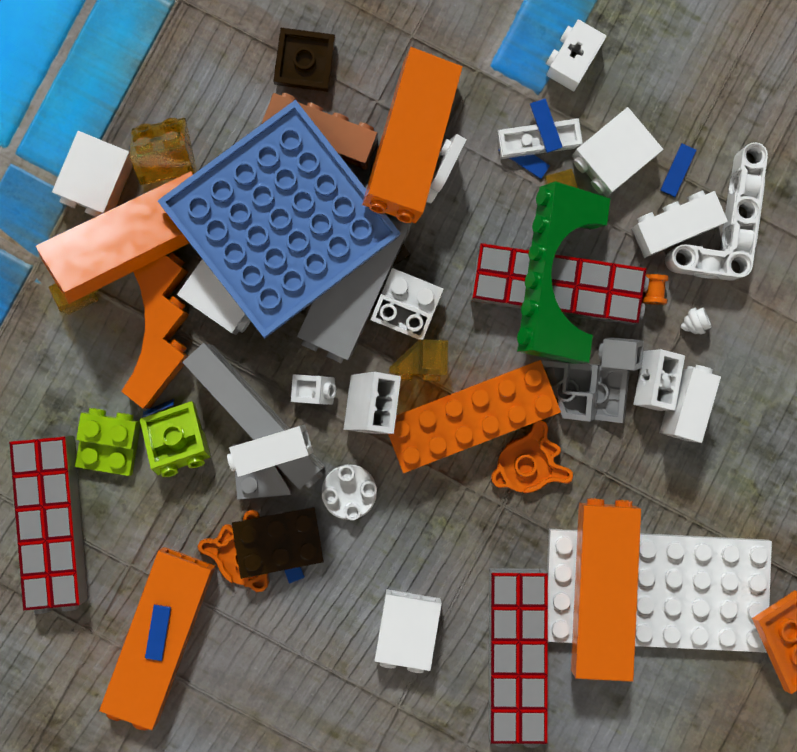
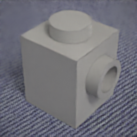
(621, 353)

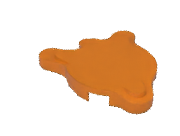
(529, 462)
(223, 552)

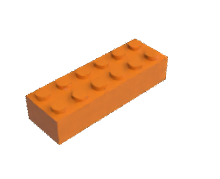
(473, 416)

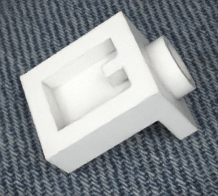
(313, 389)

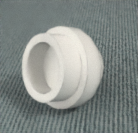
(696, 321)

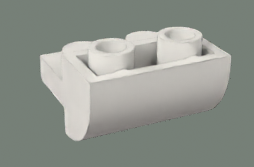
(407, 304)

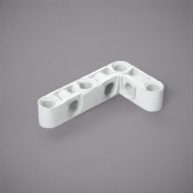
(739, 233)

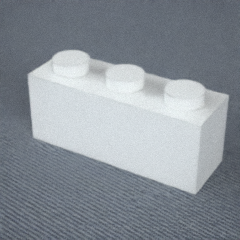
(678, 223)

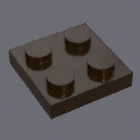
(304, 59)

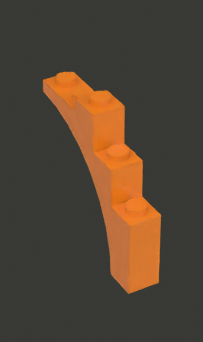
(159, 356)

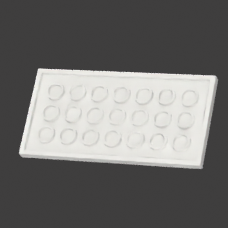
(688, 591)

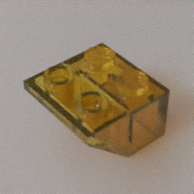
(161, 151)
(423, 359)

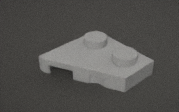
(261, 483)

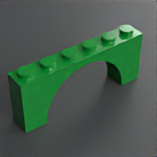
(543, 325)

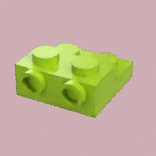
(174, 439)
(107, 442)

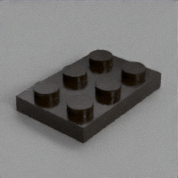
(277, 542)

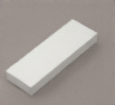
(528, 141)

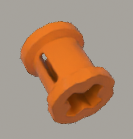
(656, 290)

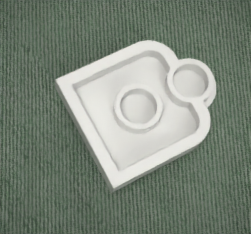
(447, 157)

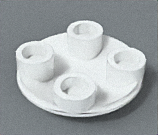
(349, 492)

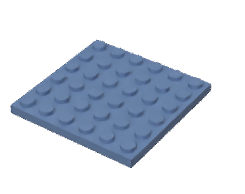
(278, 218)

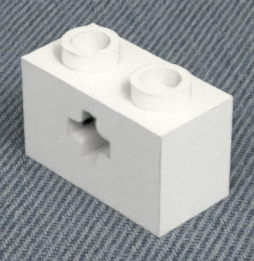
(582, 40)
(659, 380)

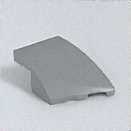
(589, 390)

